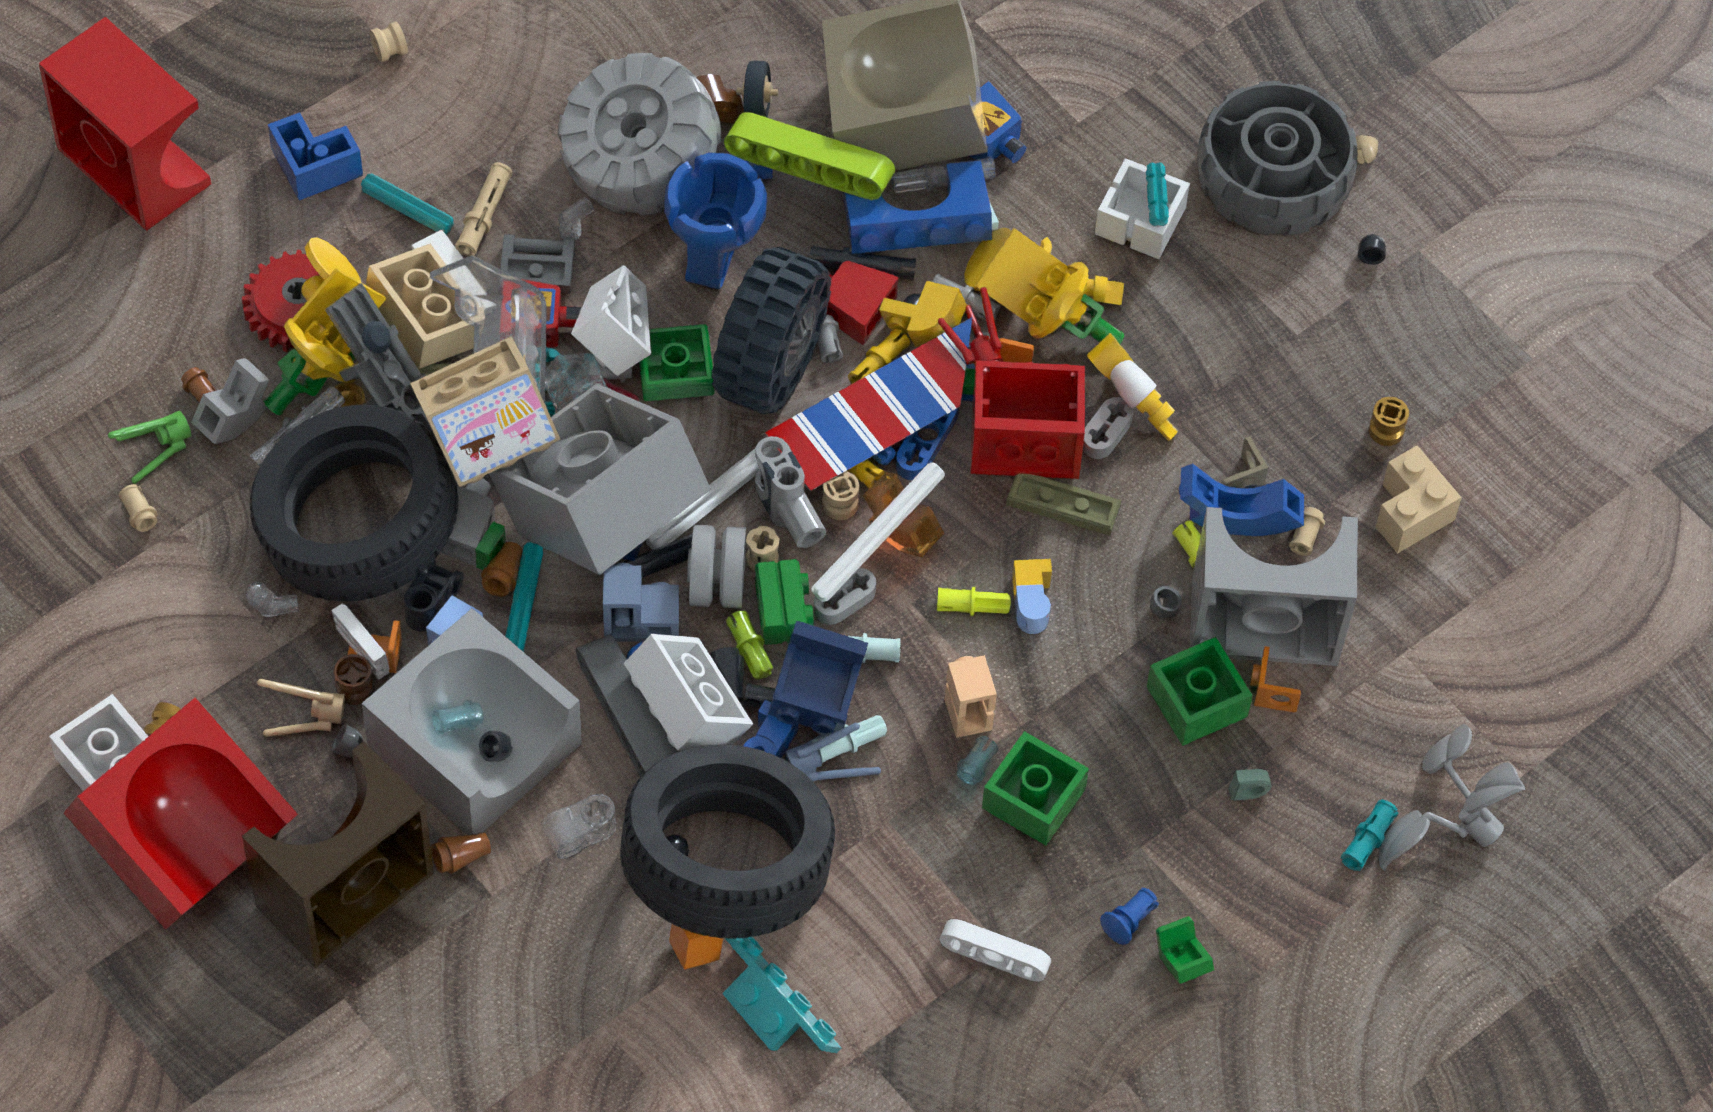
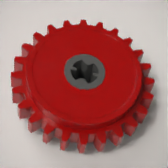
(276, 296)

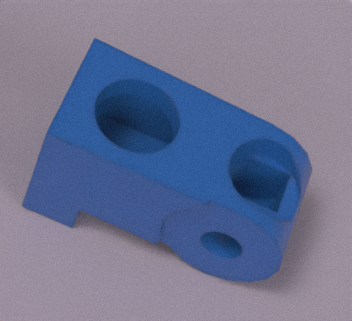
(773, 734)

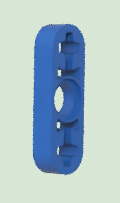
(927, 449)

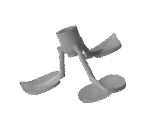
(1474, 817)

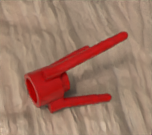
(982, 347)

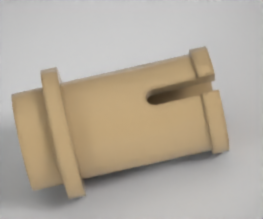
(141, 514)
(1306, 535)

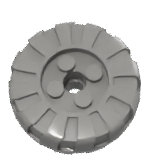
(634, 129)

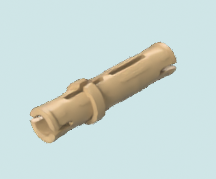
(472, 234)

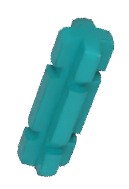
(1157, 194)

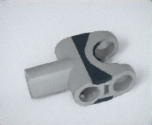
(785, 495)

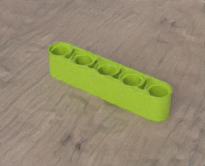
(809, 156)

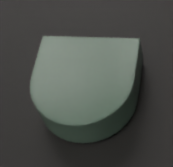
(1249, 784)

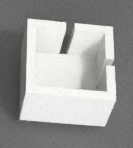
(1126, 212)

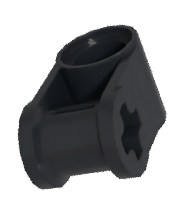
(432, 591)

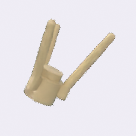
(325, 706)

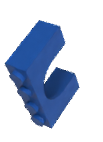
(958, 219)

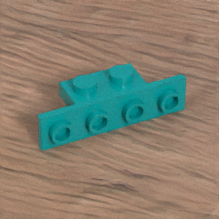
(770, 1004)

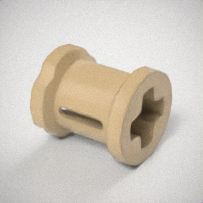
(758, 548)

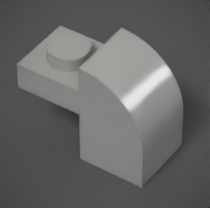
(234, 408)

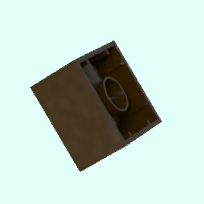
(340, 886)

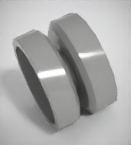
(717, 566)

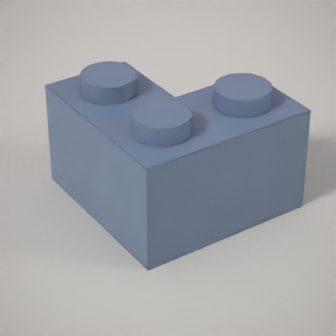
(636, 609)

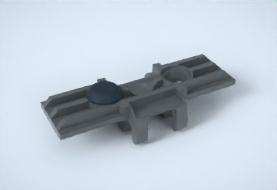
(379, 354)

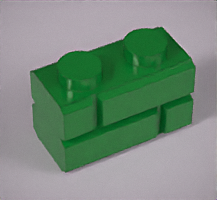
(781, 599)

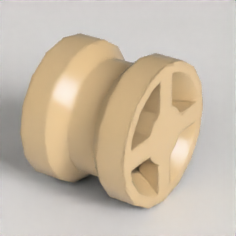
(388, 41)

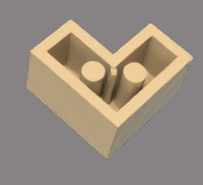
(1420, 500)

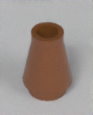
(502, 572)
(458, 851)

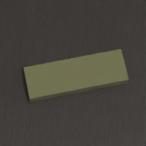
(1064, 502)

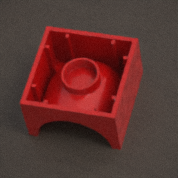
(116, 122)
(178, 812)

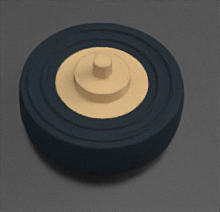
(757, 88)

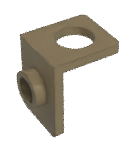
(1255, 475)

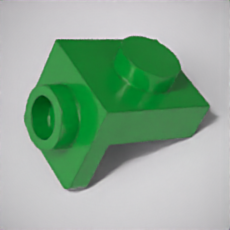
(1182, 950)

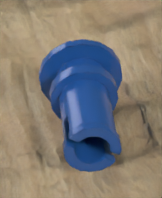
(1125, 919)

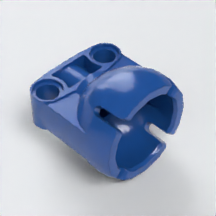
(714, 213)

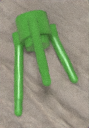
(169, 429)

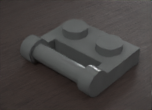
(539, 268)

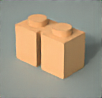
(970, 696)

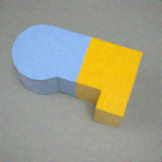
(1031, 603)

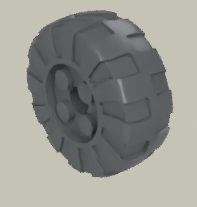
(1277, 158)

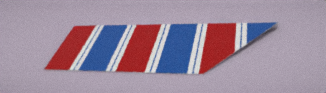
(877, 409)

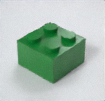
(1199, 691)
(1035, 788)

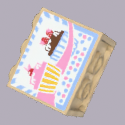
(486, 411)

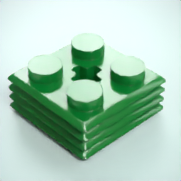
(687, 378)

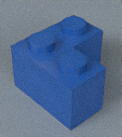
(314, 162)

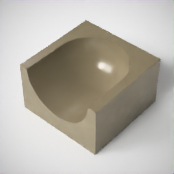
(906, 82)

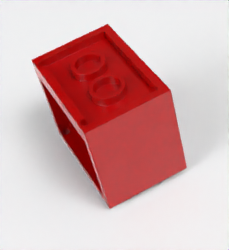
(1028, 419)

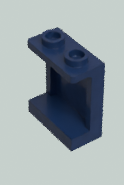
(817, 678)

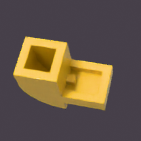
(922, 319)

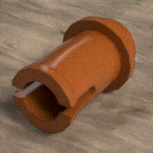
(197, 383)

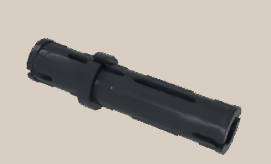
(883, 263)

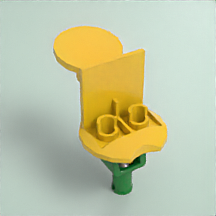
(1037, 286)
(317, 342)

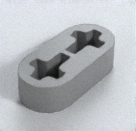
(1113, 431)
(847, 599)

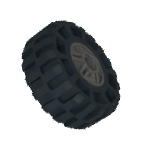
(771, 330)

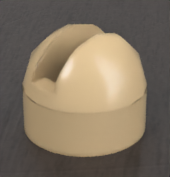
(1367, 148)

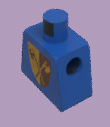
(1001, 126)

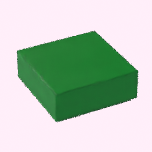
(490, 545)

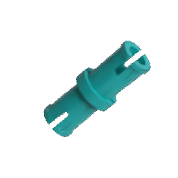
(1369, 835)

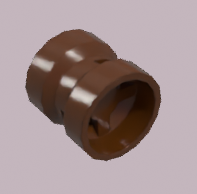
(353, 678)

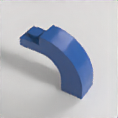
(1245, 511)

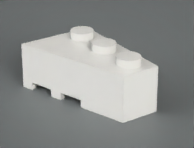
(615, 321)

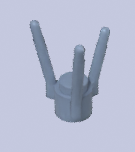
(807, 757)

